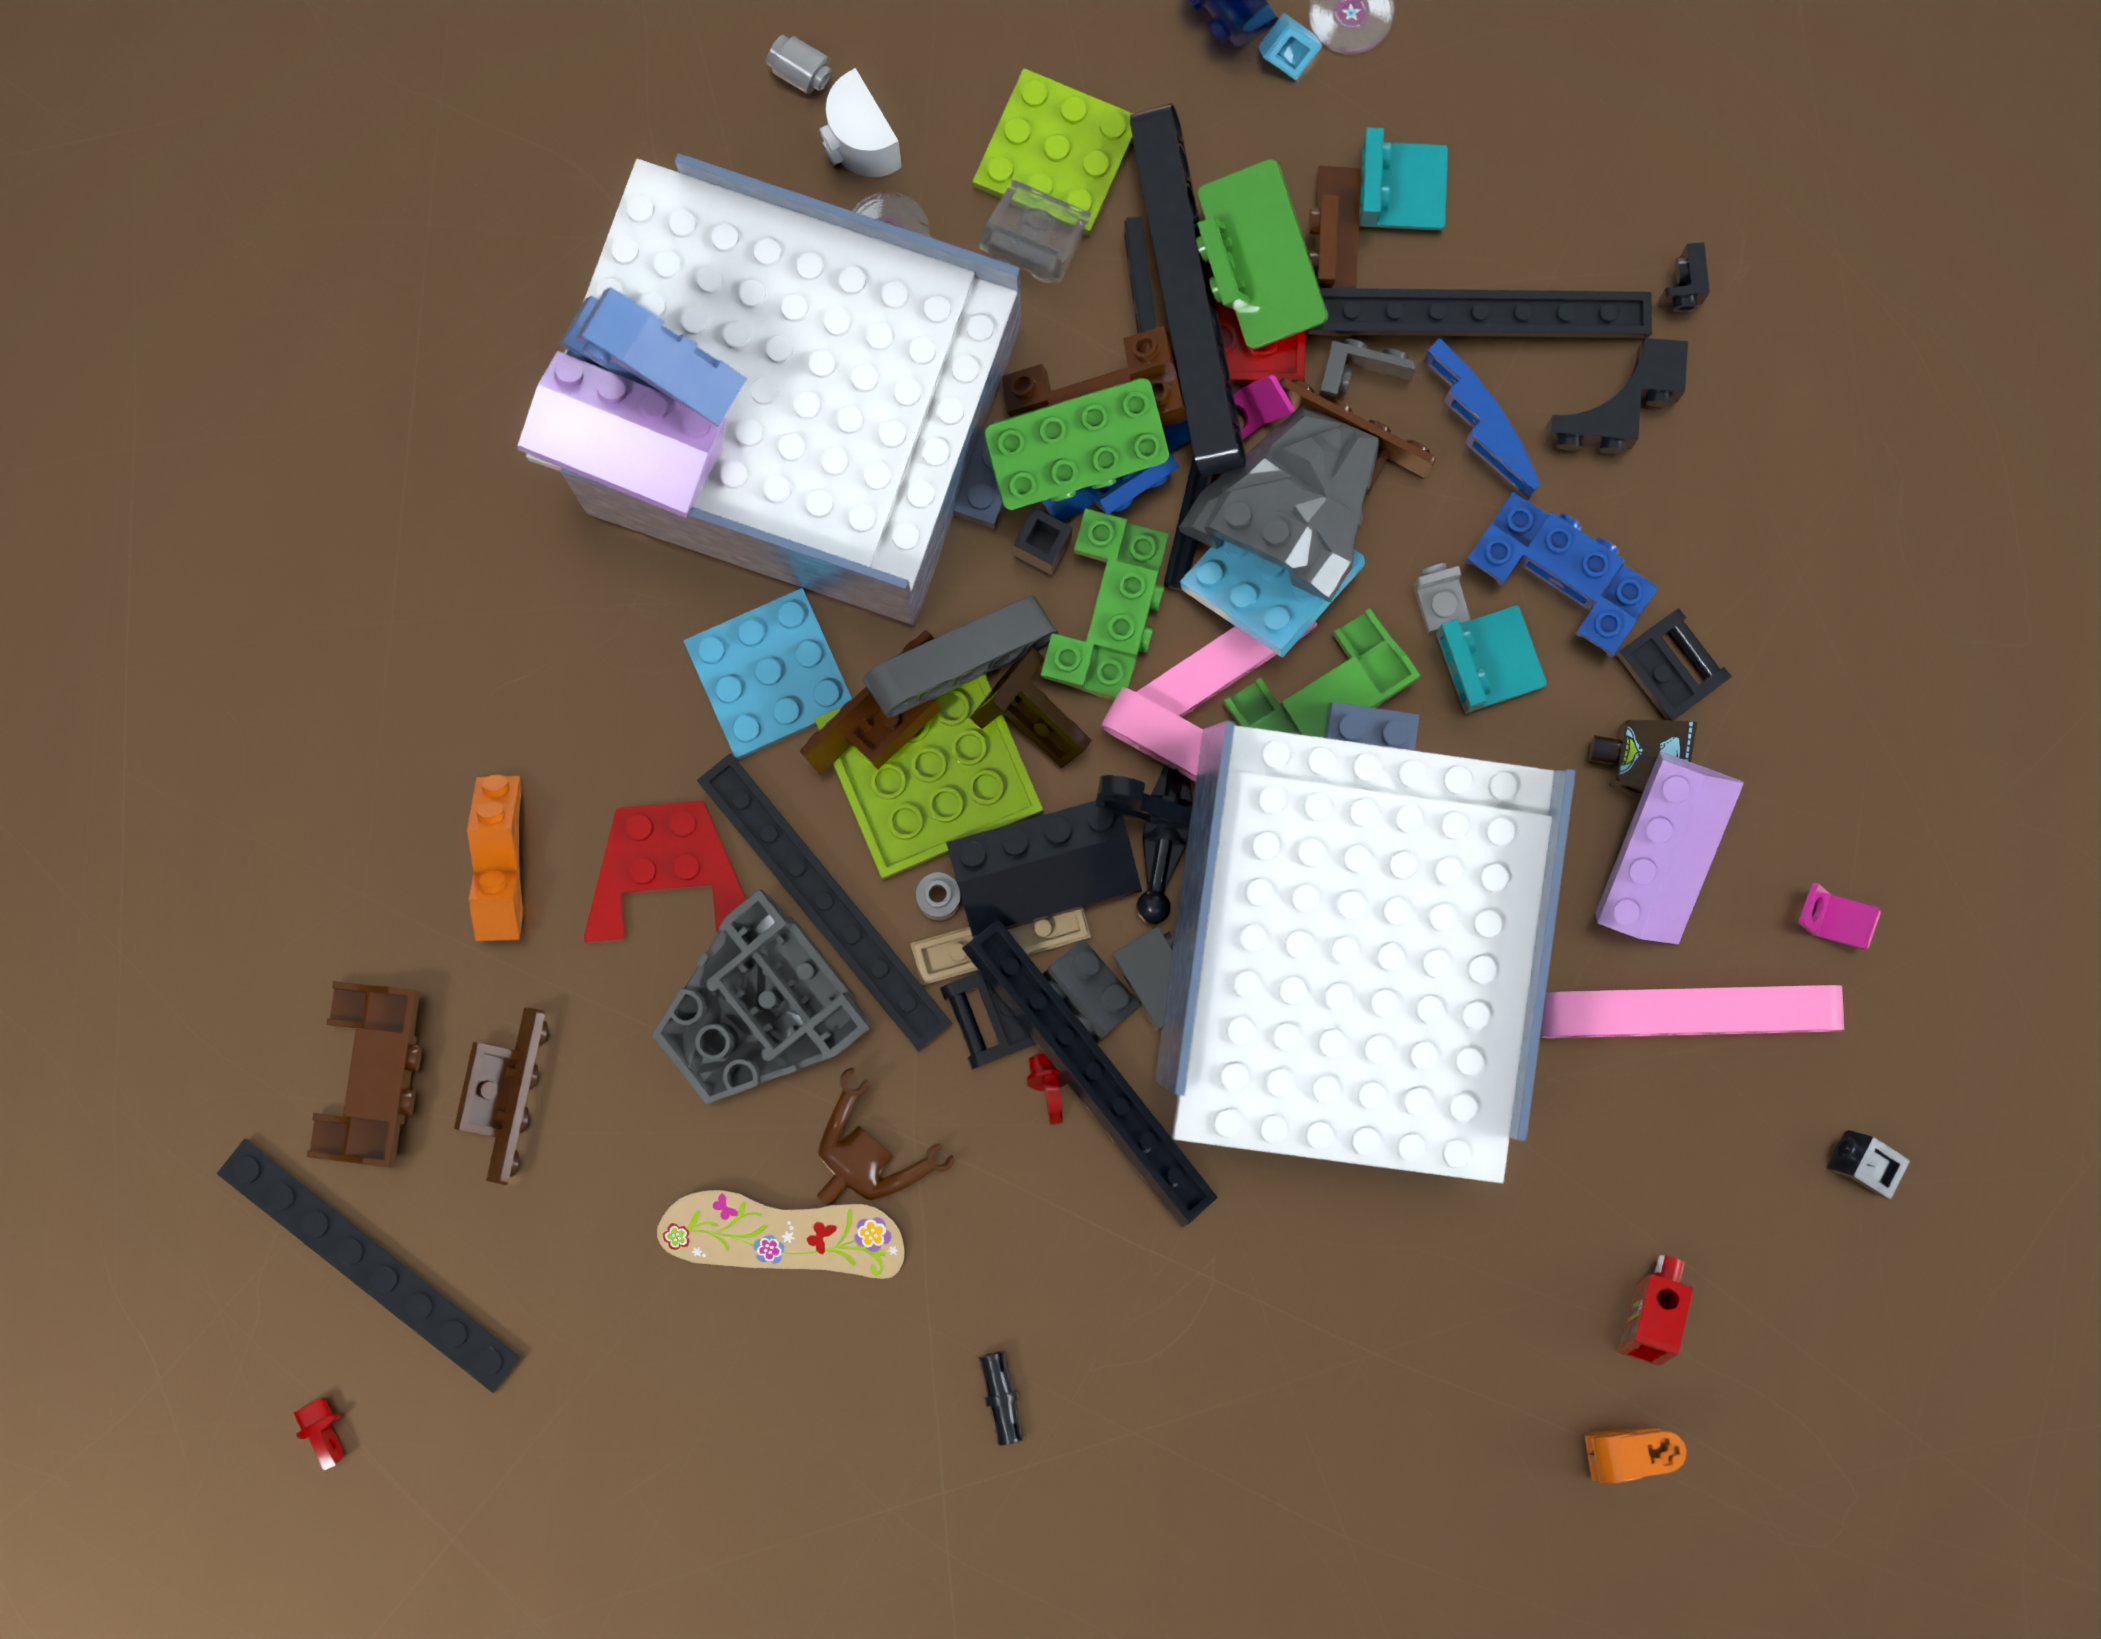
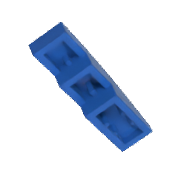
(1491, 432)

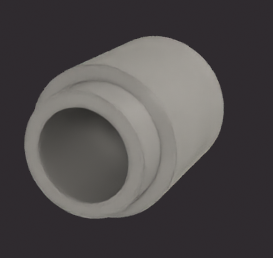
(799, 64)
(938, 910)

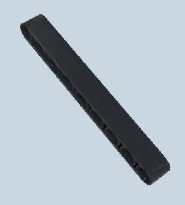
(1187, 291)

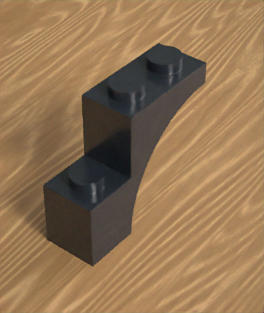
(1614, 426)

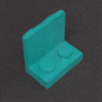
(1402, 184)
(1490, 658)

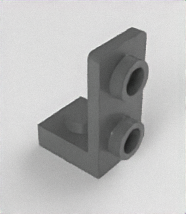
(1355, 354)

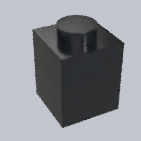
(1042, 541)

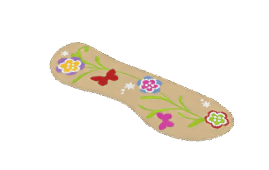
(739, 1232)

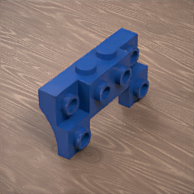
(1570, 562)

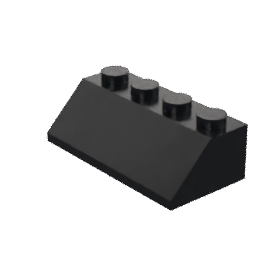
(1044, 867)

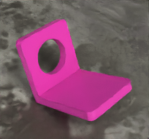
(1262, 403)
(1839, 918)

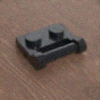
(1662, 672)
(1008, 1030)

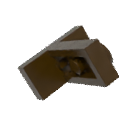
(1032, 712)

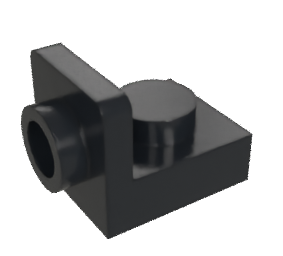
(1693, 274)
(1869, 1163)

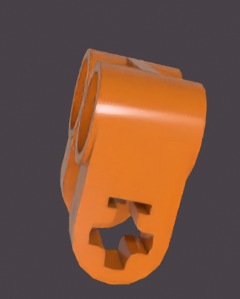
(1625, 1456)

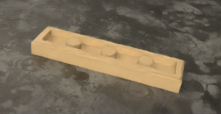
(944, 959)

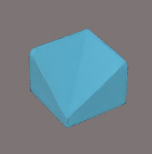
(1289, 46)

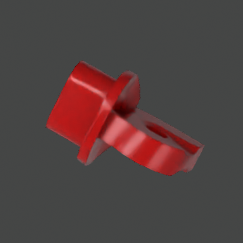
(1047, 1079)
(315, 1423)

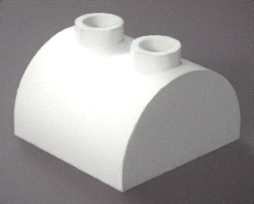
(858, 130)

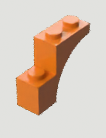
(494, 852)

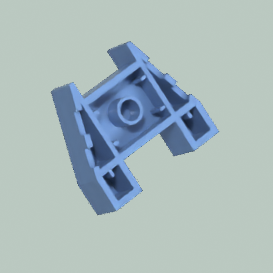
(636, 346)

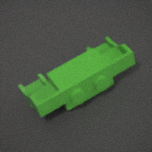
(1121, 609)
(1370, 677)

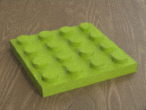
(938, 785)

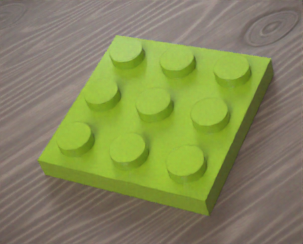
(1057, 145)

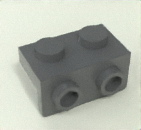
(1091, 990)

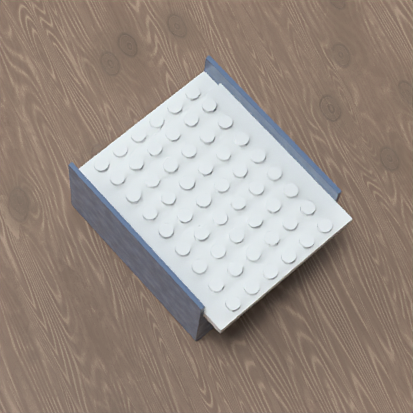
(861, 388)
(1362, 947)

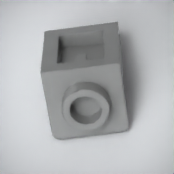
(1440, 596)

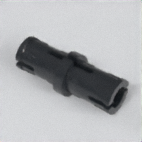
(1001, 1398)

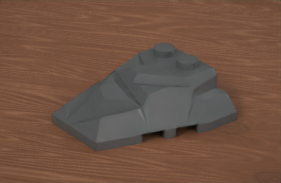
(1294, 500)
(758, 1005)

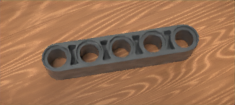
(959, 656)

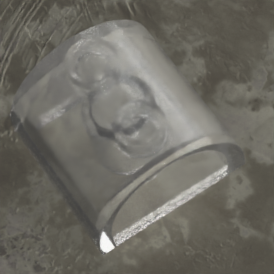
(1035, 232)

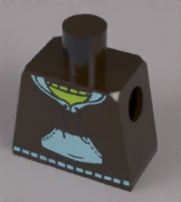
(1638, 748)

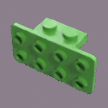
(1259, 255)
(1076, 444)

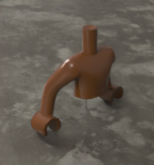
(861, 1159)

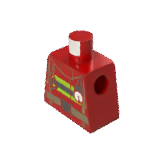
(1654, 1331)

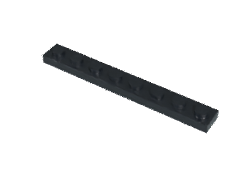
(1486, 313)
(824, 902)
(1090, 1073)
(370, 1265)

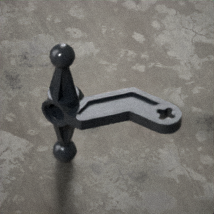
(1165, 829)

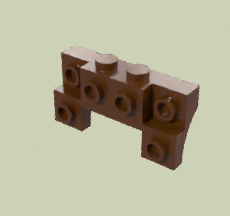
(1147, 356)
(378, 1075)

